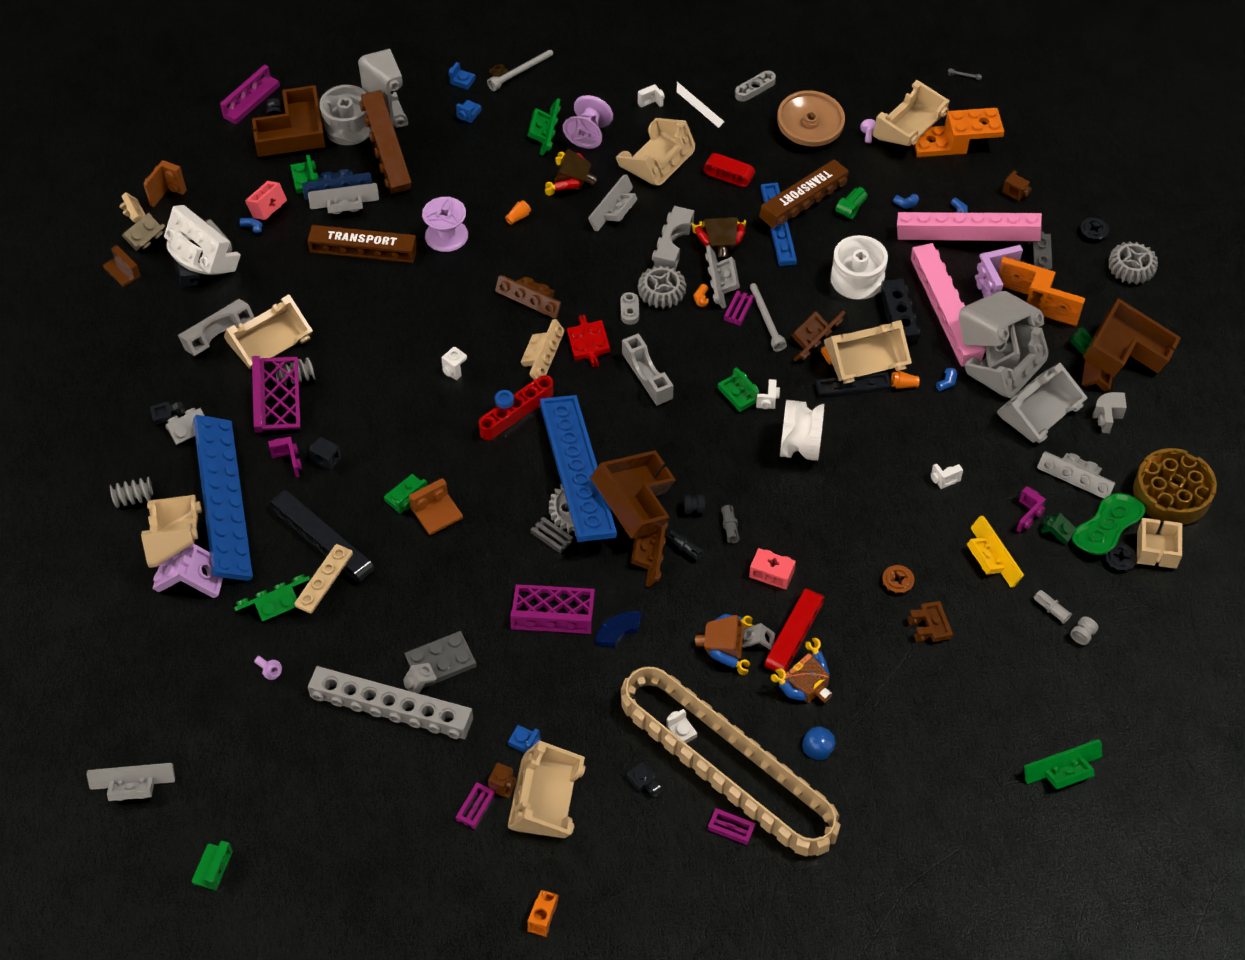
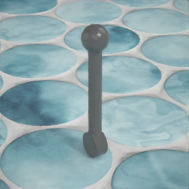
(951, 72)

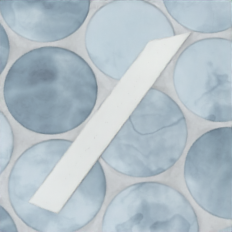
(699, 105)

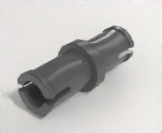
(730, 523)

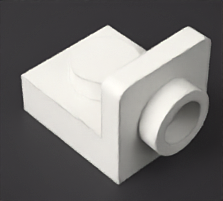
(947, 477)
(680, 726)

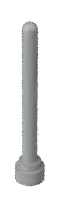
(495, 82)
(777, 342)

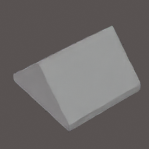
(1006, 354)

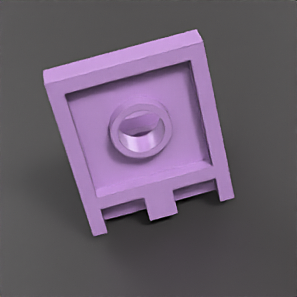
(988, 269)
(188, 568)

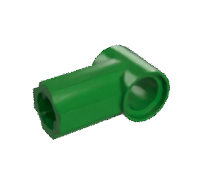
(850, 205)

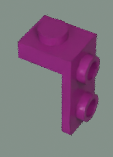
(283, 447)
(1035, 503)

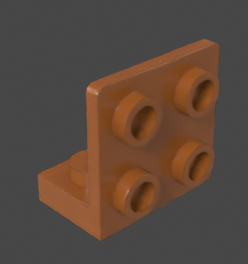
(164, 177)
(434, 507)

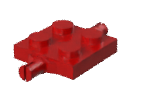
(588, 340)

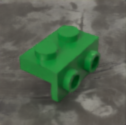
(739, 390)

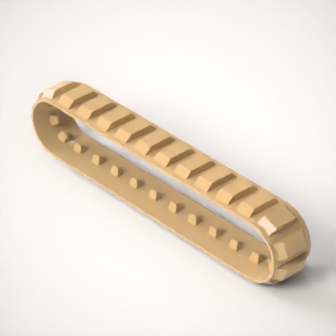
(751, 749)

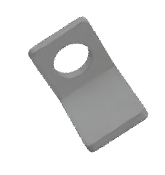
(756, 634)

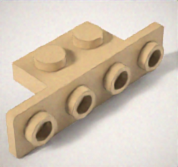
(542, 350)
(323, 578)

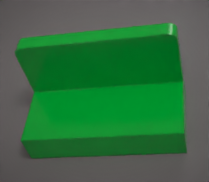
(212, 865)

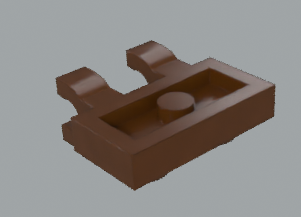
(935, 620)

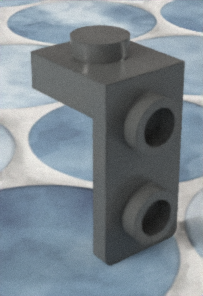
(1042, 251)

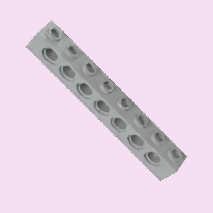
(384, 694)

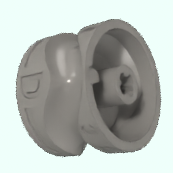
(342, 115)

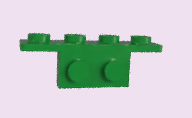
(543, 125)
(274, 602)
(1065, 766)

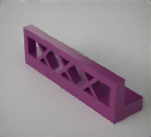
(250, 97)

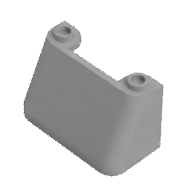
(381, 73)
(988, 318)
(1011, 379)
(1043, 403)

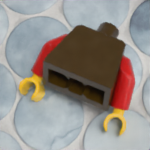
(571, 173)
(720, 234)

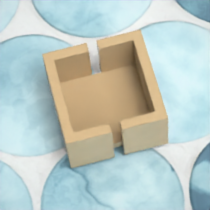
(1162, 547)

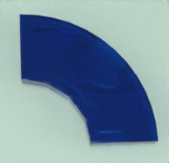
(618, 627)

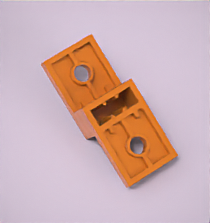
(958, 130)
(1037, 284)

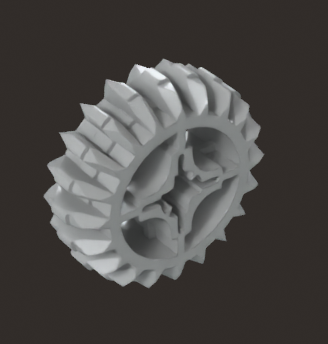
(1134, 257)
(662, 290)

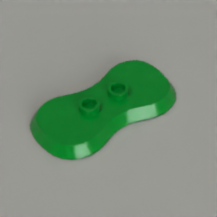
(1103, 531)

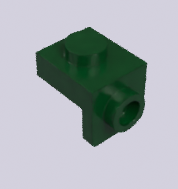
(1081, 340)
(1059, 527)

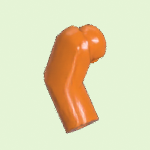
(699, 296)

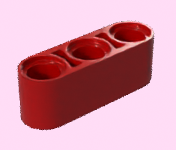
(729, 170)

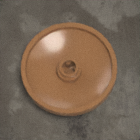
(810, 118)

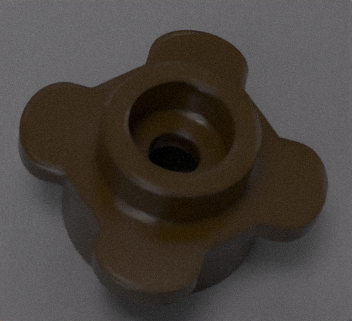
(498, 70)

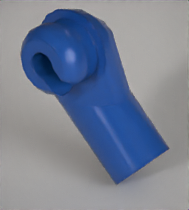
(908, 202)
(960, 206)
(949, 381)

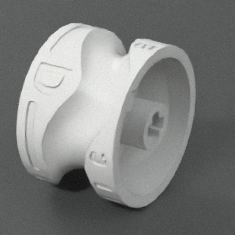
(859, 267)
(801, 430)

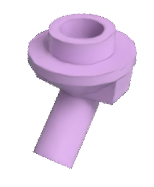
(867, 127)
(271, 669)

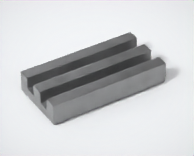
(545, 525)

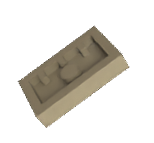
(143, 231)

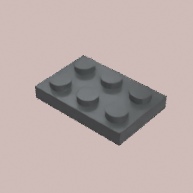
(446, 657)

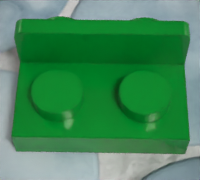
(303, 173)
(399, 496)

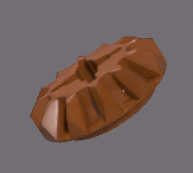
(900, 572)

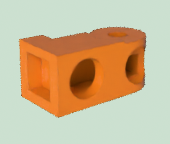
(542, 913)

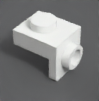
(650, 95)
(451, 362)
(768, 400)

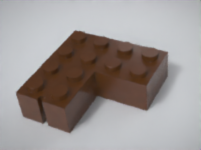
(293, 131)
(1132, 334)
(632, 491)

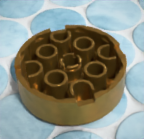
(1175, 486)

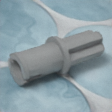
(1052, 606)

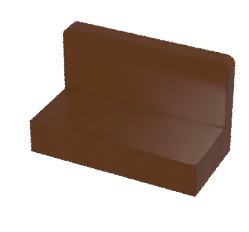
(122, 267)
(1095, 375)

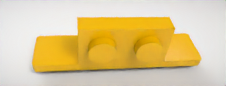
(992, 553)

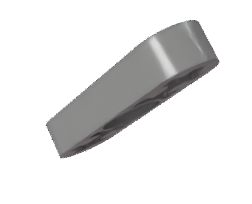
(746, 91)

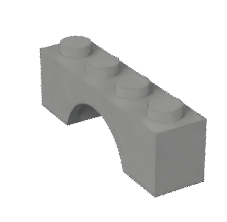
(678, 224)
(199, 336)
(656, 384)

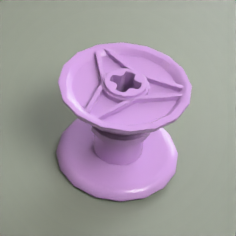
(591, 115)
(445, 224)

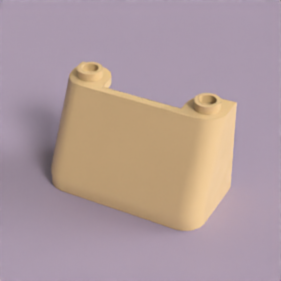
(912, 116)
(663, 154)
(269, 332)
(868, 351)
(171, 528)
(545, 791)

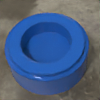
(504, 399)

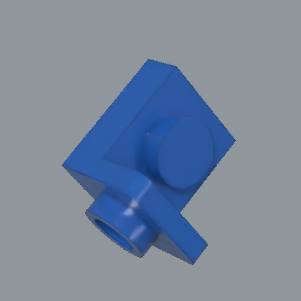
(460, 78)
(468, 111)
(524, 739)

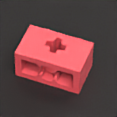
(266, 200)
(772, 568)

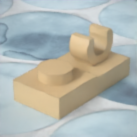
(132, 208)

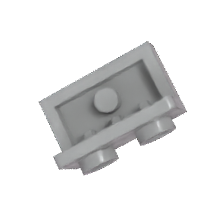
(183, 427)

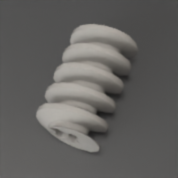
(304, 370)
(131, 492)

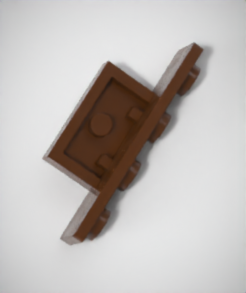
(530, 294)
(811, 331)
(648, 553)

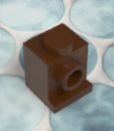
(1016, 187)
(502, 780)

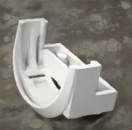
(187, 226)

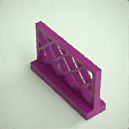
(259, 397)
(551, 620)

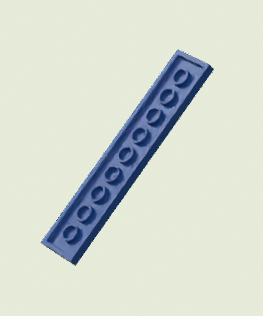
(575, 465)
(222, 498)

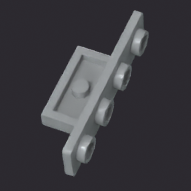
(343, 198)
(614, 205)
(723, 276)
(1077, 472)
(130, 781)

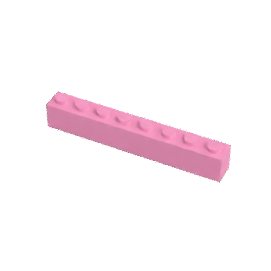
(969, 226)
(943, 299)

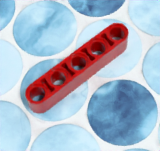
(524, 402)
(794, 630)

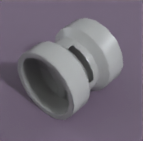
(1084, 630)

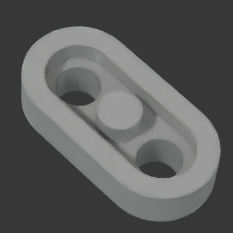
(629, 305)

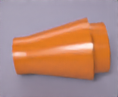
(518, 212)
(904, 380)

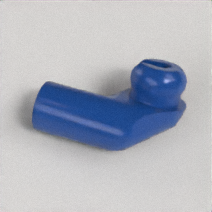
(251, 222)

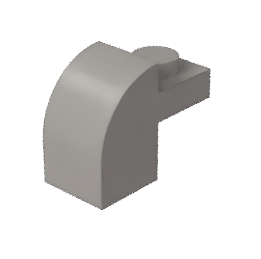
(1109, 407)

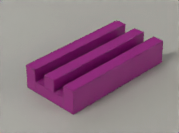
(743, 297)
(467, 820)
(727, 833)

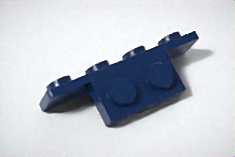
(331, 180)

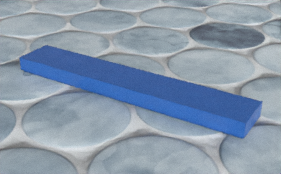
(781, 234)

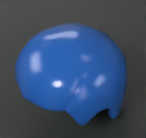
(818, 743)

